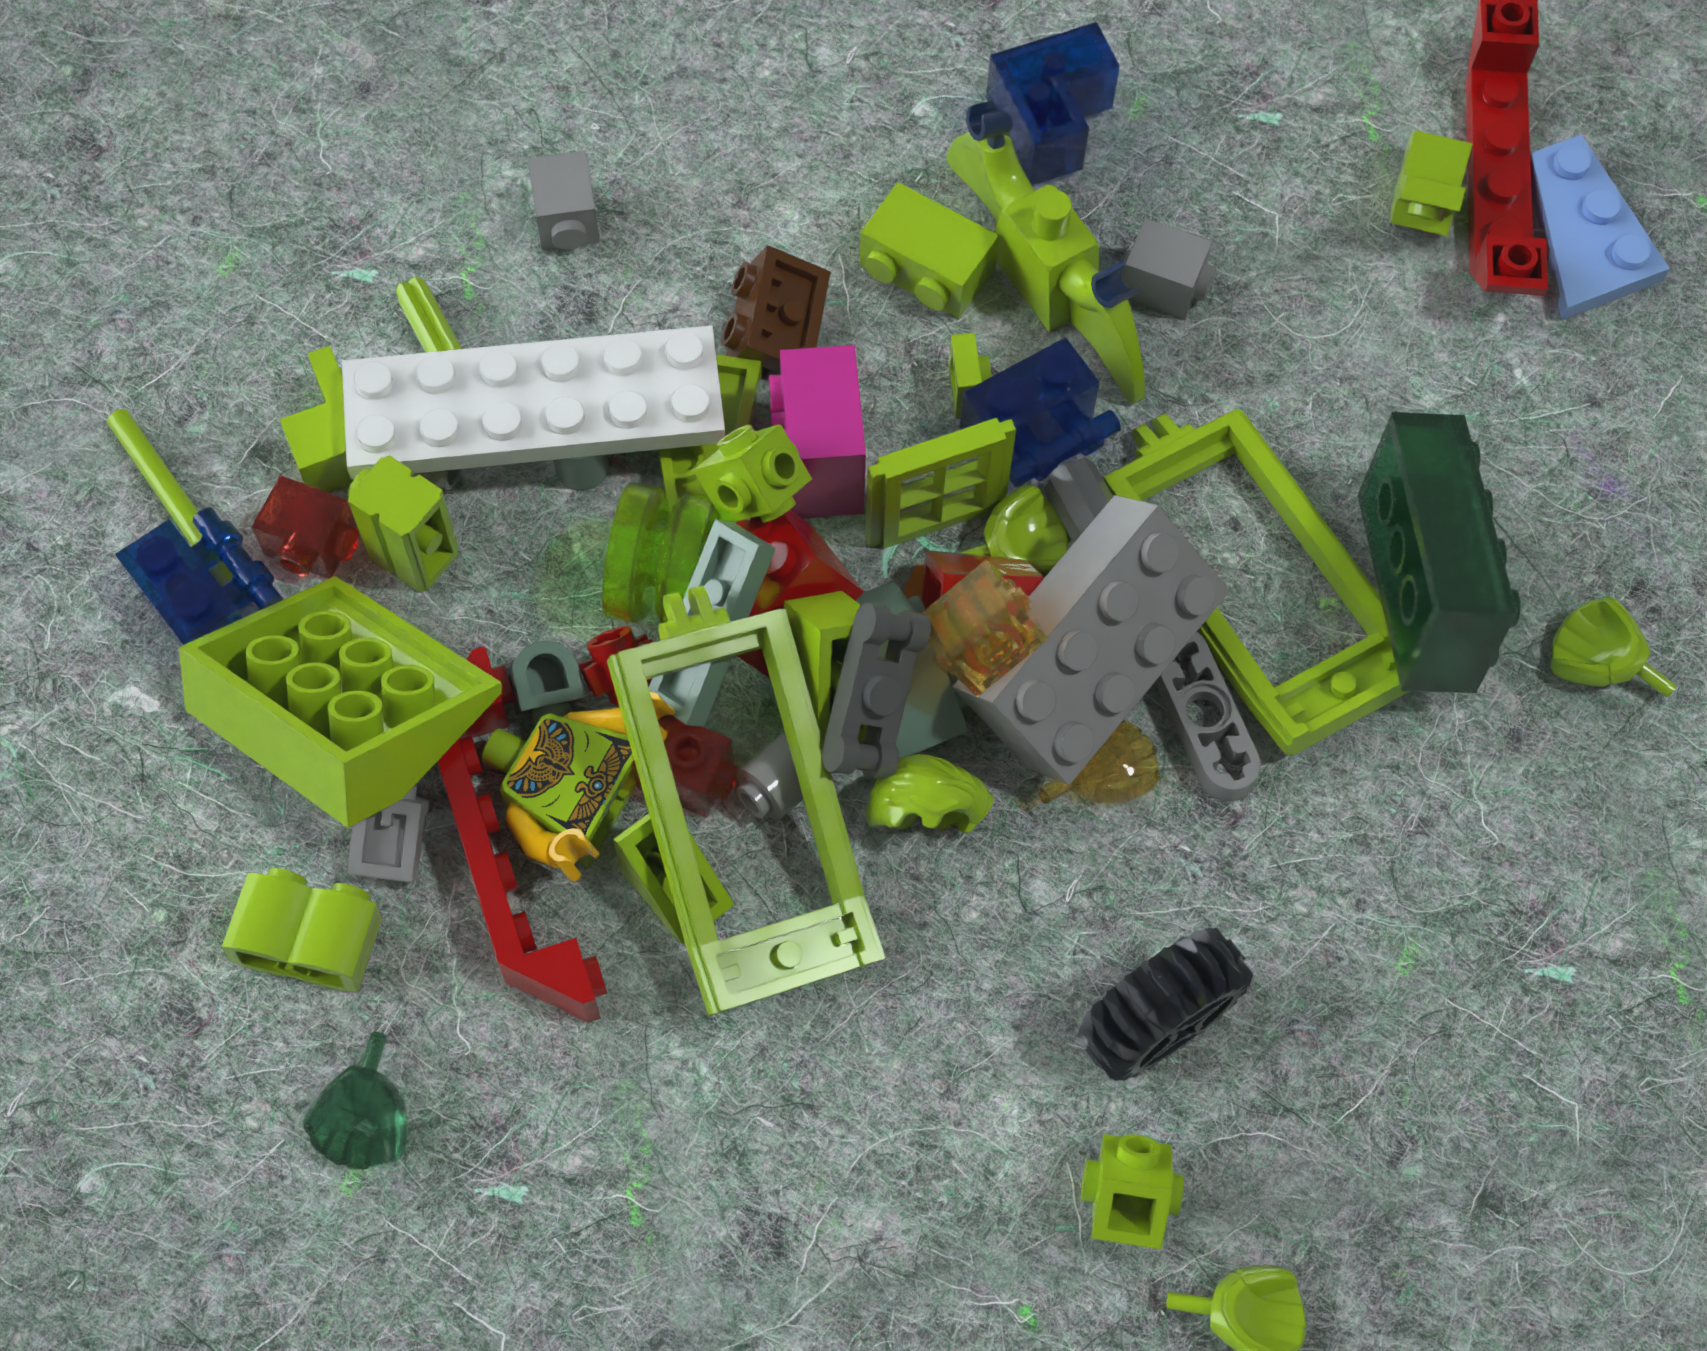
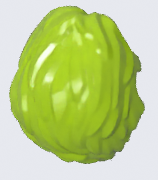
(932, 790)

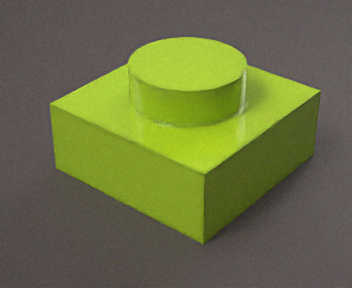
(965, 367)

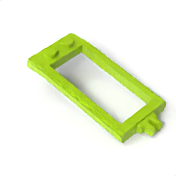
(1330, 692)
(782, 953)

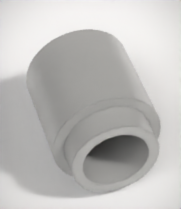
(770, 781)

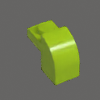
(1430, 182)
(319, 432)

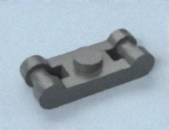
(873, 691)

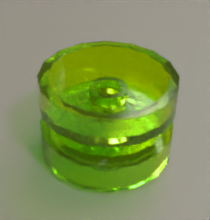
(652, 551)

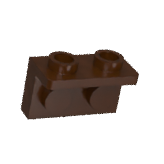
(775, 307)

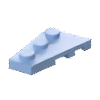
(1590, 230)

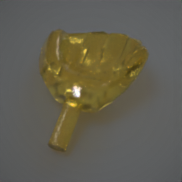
(1118, 771)

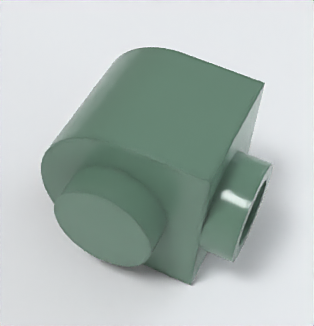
(545, 680)

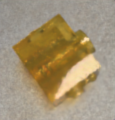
(983, 628)

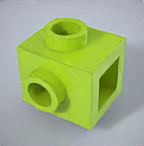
(753, 474)
(1132, 1190)

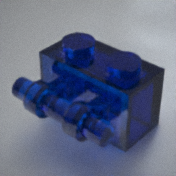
(1051, 407)
(178, 582)

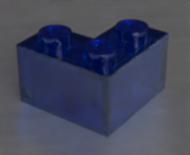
(1049, 92)

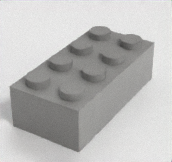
(1113, 623)

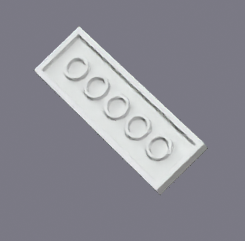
(534, 401)

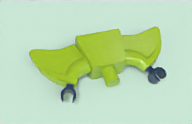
(1049, 248)

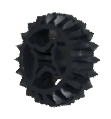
(1165, 1004)

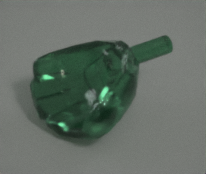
(359, 1115)

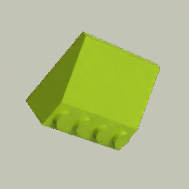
(334, 696)

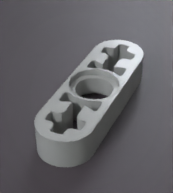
(1237, 747)

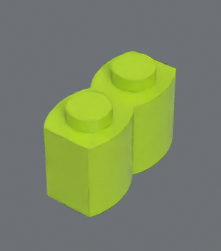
(303, 930)

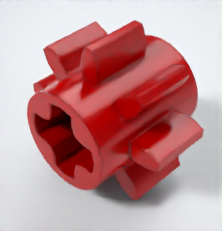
(596, 669)

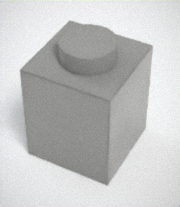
(563, 200)
(1168, 268)

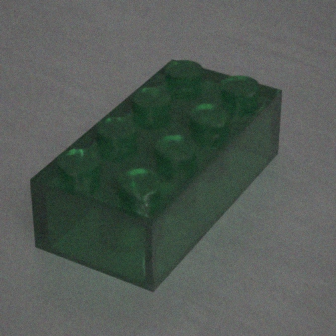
(1436, 553)

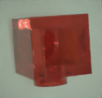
(306, 529)
(699, 763)

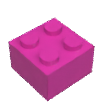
(822, 416)

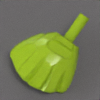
(1025, 529)
(1604, 647)
(1252, 1309)

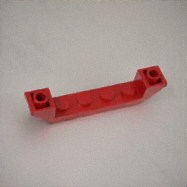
(1499, 165)
(551, 973)

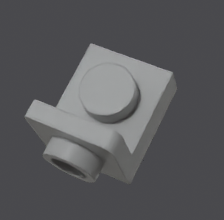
(390, 840)

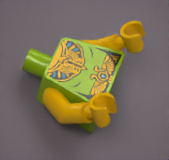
(567, 783)

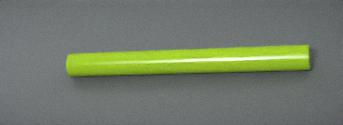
(161, 481)

